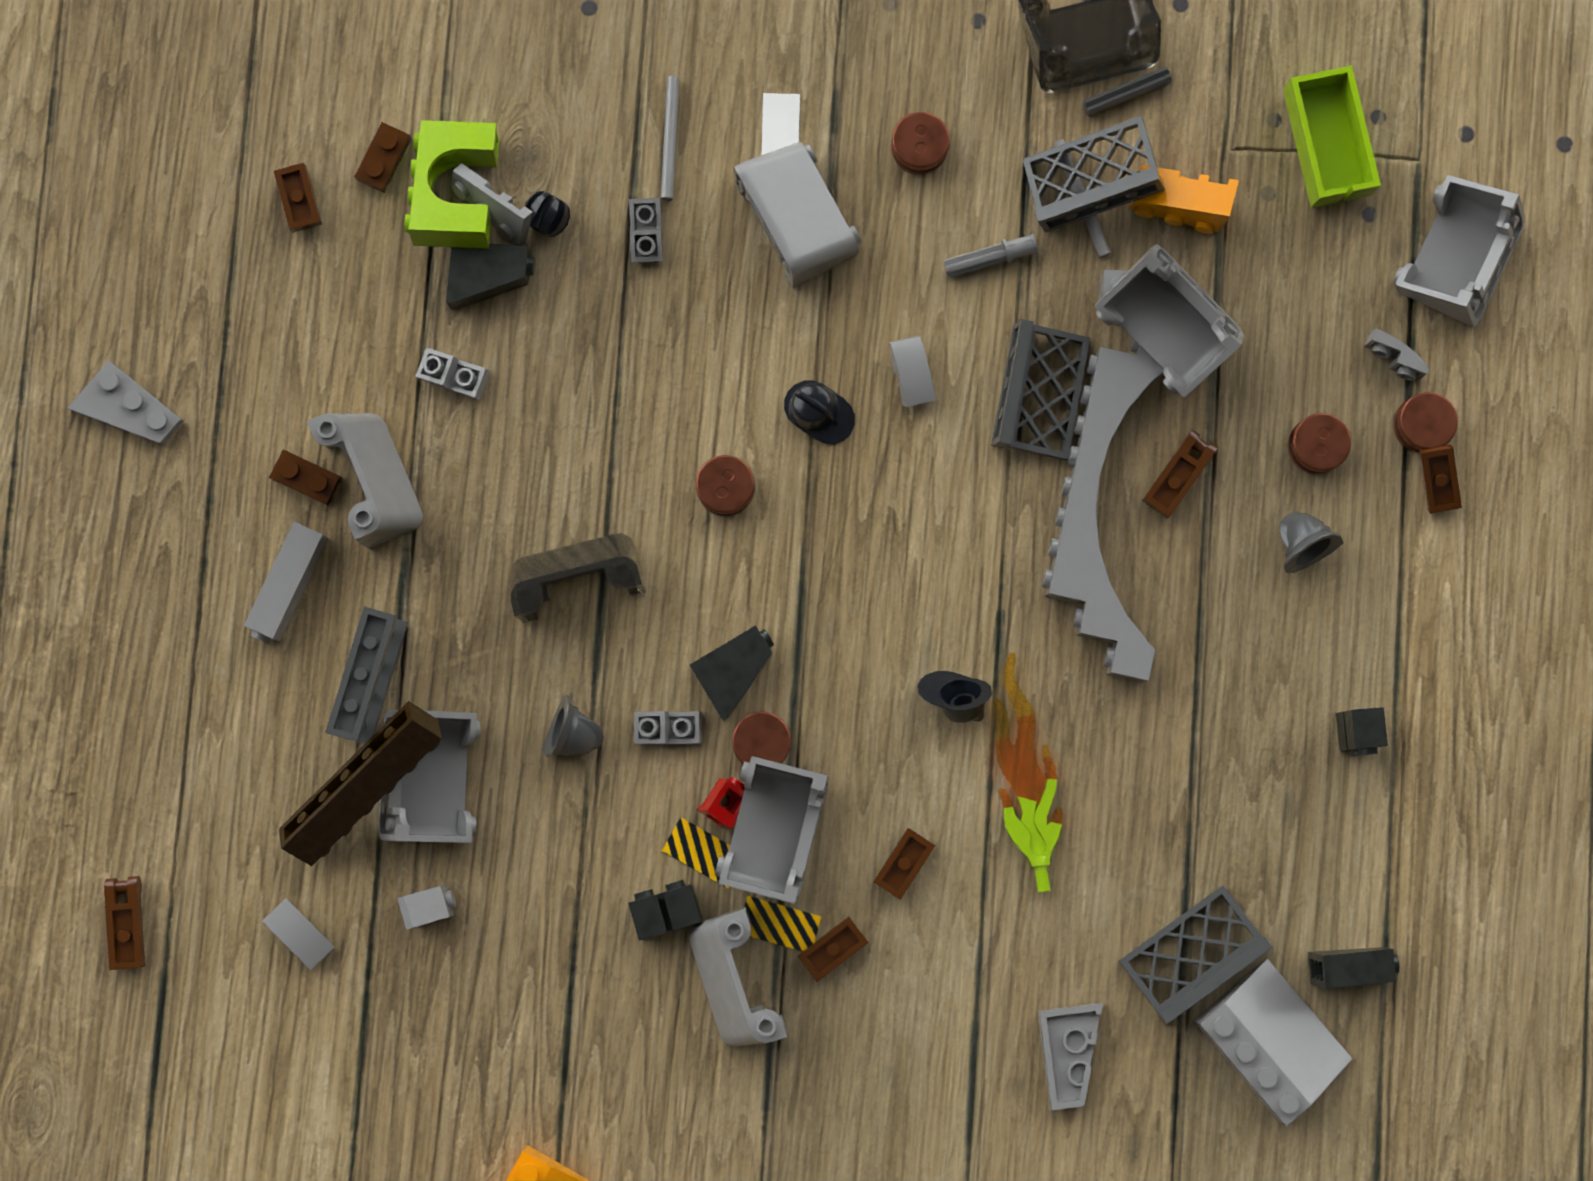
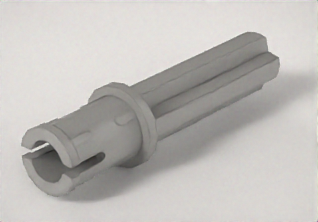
(991, 255)

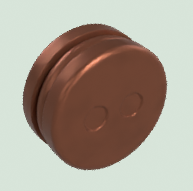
(920, 142)
(1425, 422)
(1319, 443)
(725, 485)
(761, 736)

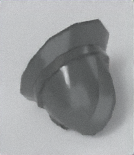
(1306, 541)
(571, 732)

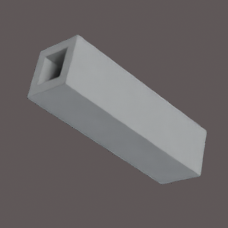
(285, 583)

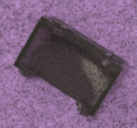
(1090, 40)
(533, 573)

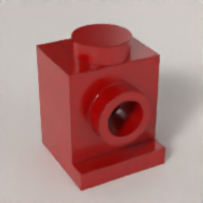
(725, 815)

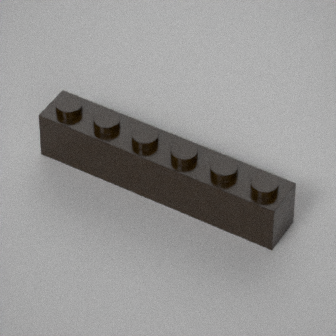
(360, 784)

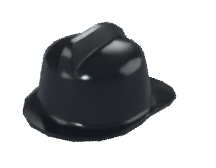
(819, 412)
(957, 695)

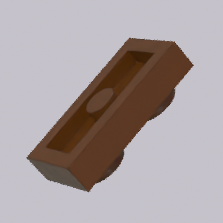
(383, 157)
(298, 197)
(305, 477)
(1440, 479)
(904, 863)
(832, 949)

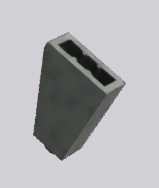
(485, 273)
(733, 668)
(1352, 967)

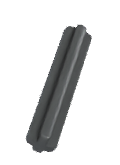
(1127, 92)

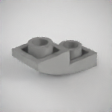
(645, 230)
(1405, 360)
(912, 371)
(452, 374)
(668, 727)
(298, 933)

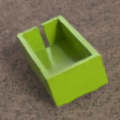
(1331, 136)

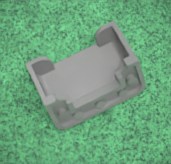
(797, 211)
(1464, 249)
(1171, 320)
(391, 501)
(431, 798)
(773, 830)
(735, 1020)

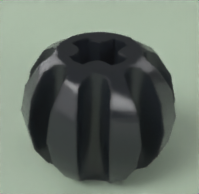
(549, 213)

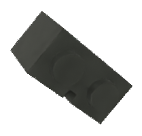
(1361, 731)
(665, 910)

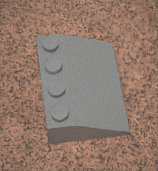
(1274, 1042)

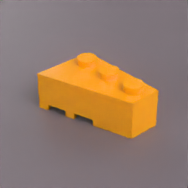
(1188, 201)

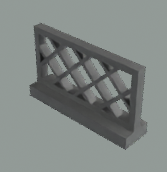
(1093, 199)
(1014, 385)
(1213, 977)

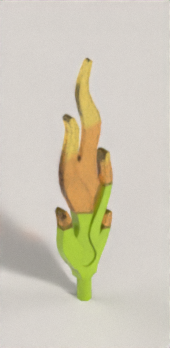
(1024, 776)

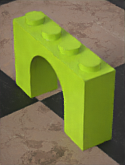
(440, 148)

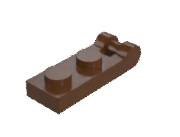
(1179, 475)
(124, 923)

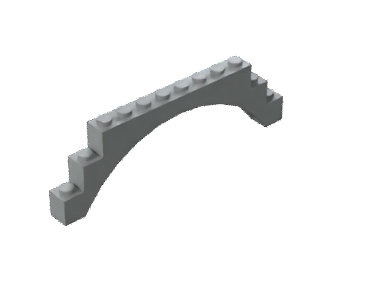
(1077, 562)

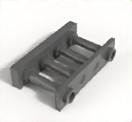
(367, 676)

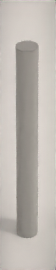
(670, 132)
(1091, 222)

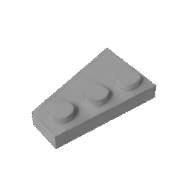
(508, 220)
(123, 403)
(1067, 1049)

